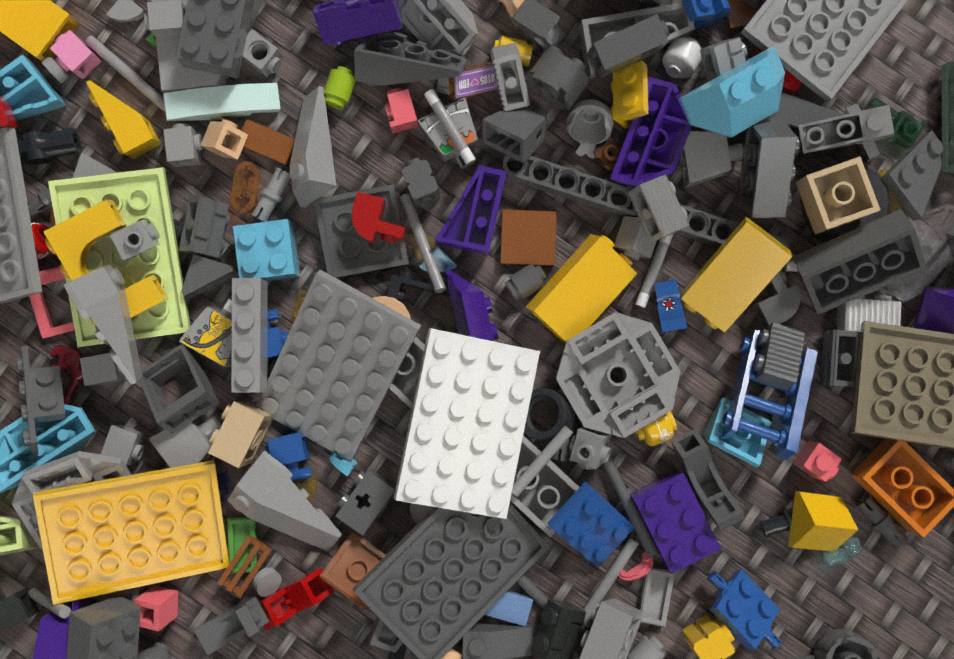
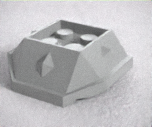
(647, 380)
(63, 472)

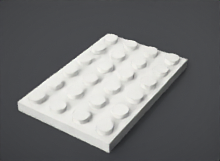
(466, 424)

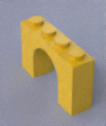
(77, 235)

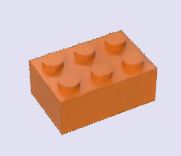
(905, 486)

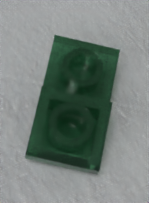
(904, 125)

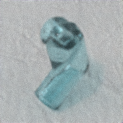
(839, 556)

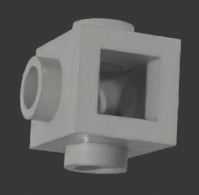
(590, 448)

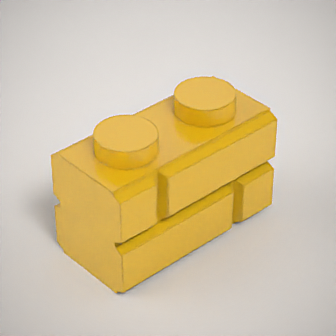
(709, 638)

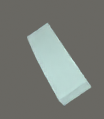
(221, 102)

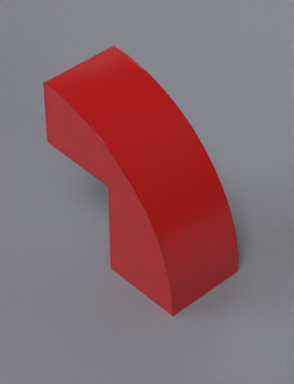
(294, 598)

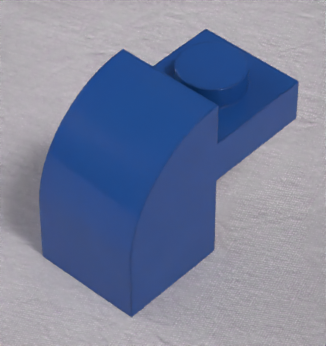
(706, 12)

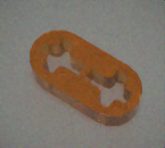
(239, 187)

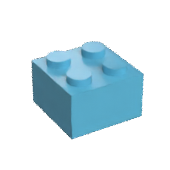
(267, 250)

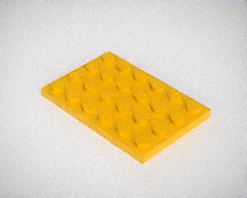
(131, 531)

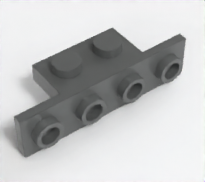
(43, 397)

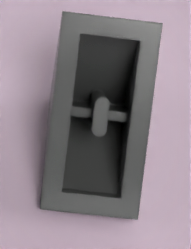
(204, 275)

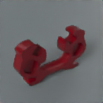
(69, 360)

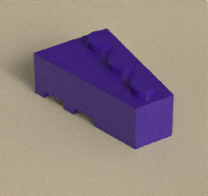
(356, 18)
(475, 214)

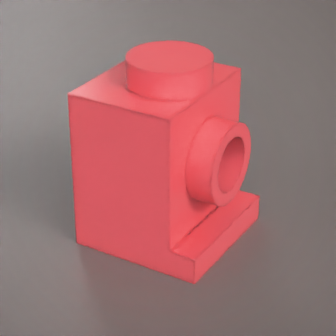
(401, 110)

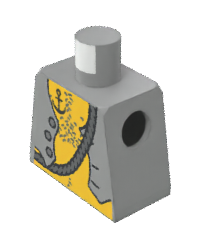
(212, 334)

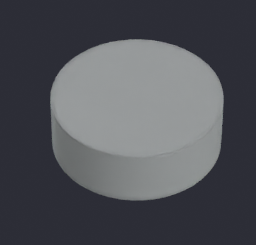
(55, 69)
(266, 581)

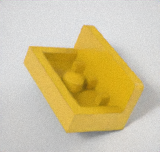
(630, 93)

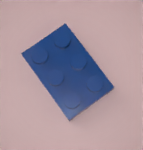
(590, 524)

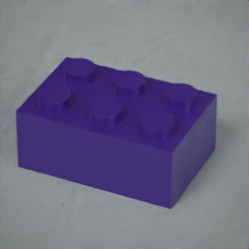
(675, 521)

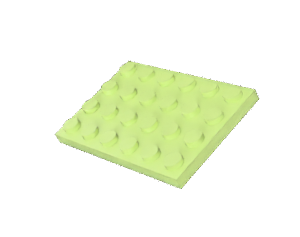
(137, 197)

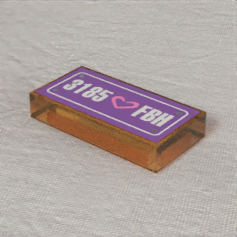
(473, 81)

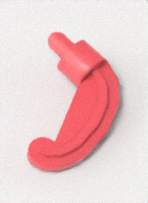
(638, 571)

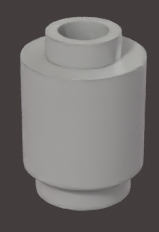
(648, 649)

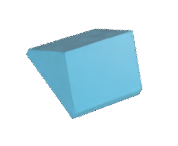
(741, 444)

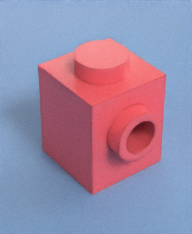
(818, 461)
(158, 607)

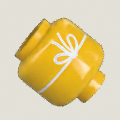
(658, 430)

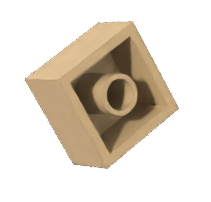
(837, 195)
(240, 433)

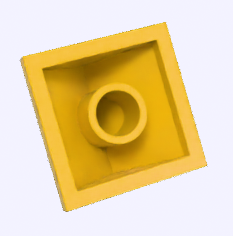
(820, 522)

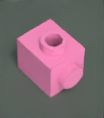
(74, 55)

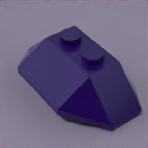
(654, 139)
(470, 308)

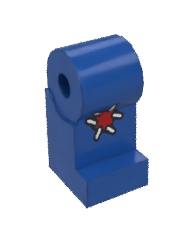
(670, 306)

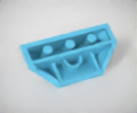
(737, 96)
(54, 440)

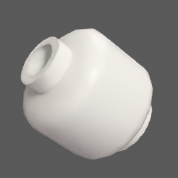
(682, 57)

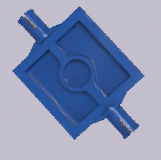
(744, 609)

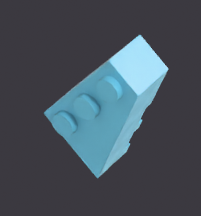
(27, 89)

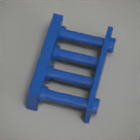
(791, 413)

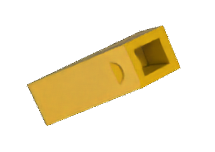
(131, 129)

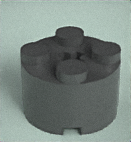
(558, 78)
(843, 645)

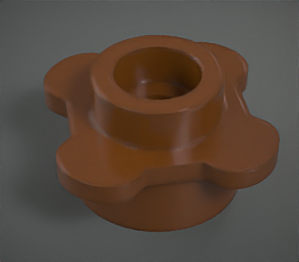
(601, 154)

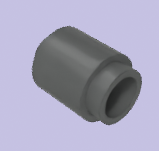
(526, 282)

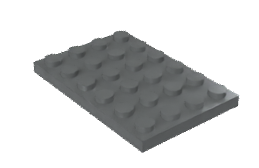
(448, 576)

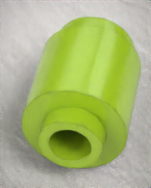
(339, 87)

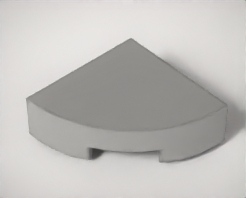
(125, 11)

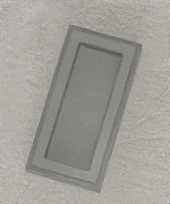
(656, 596)

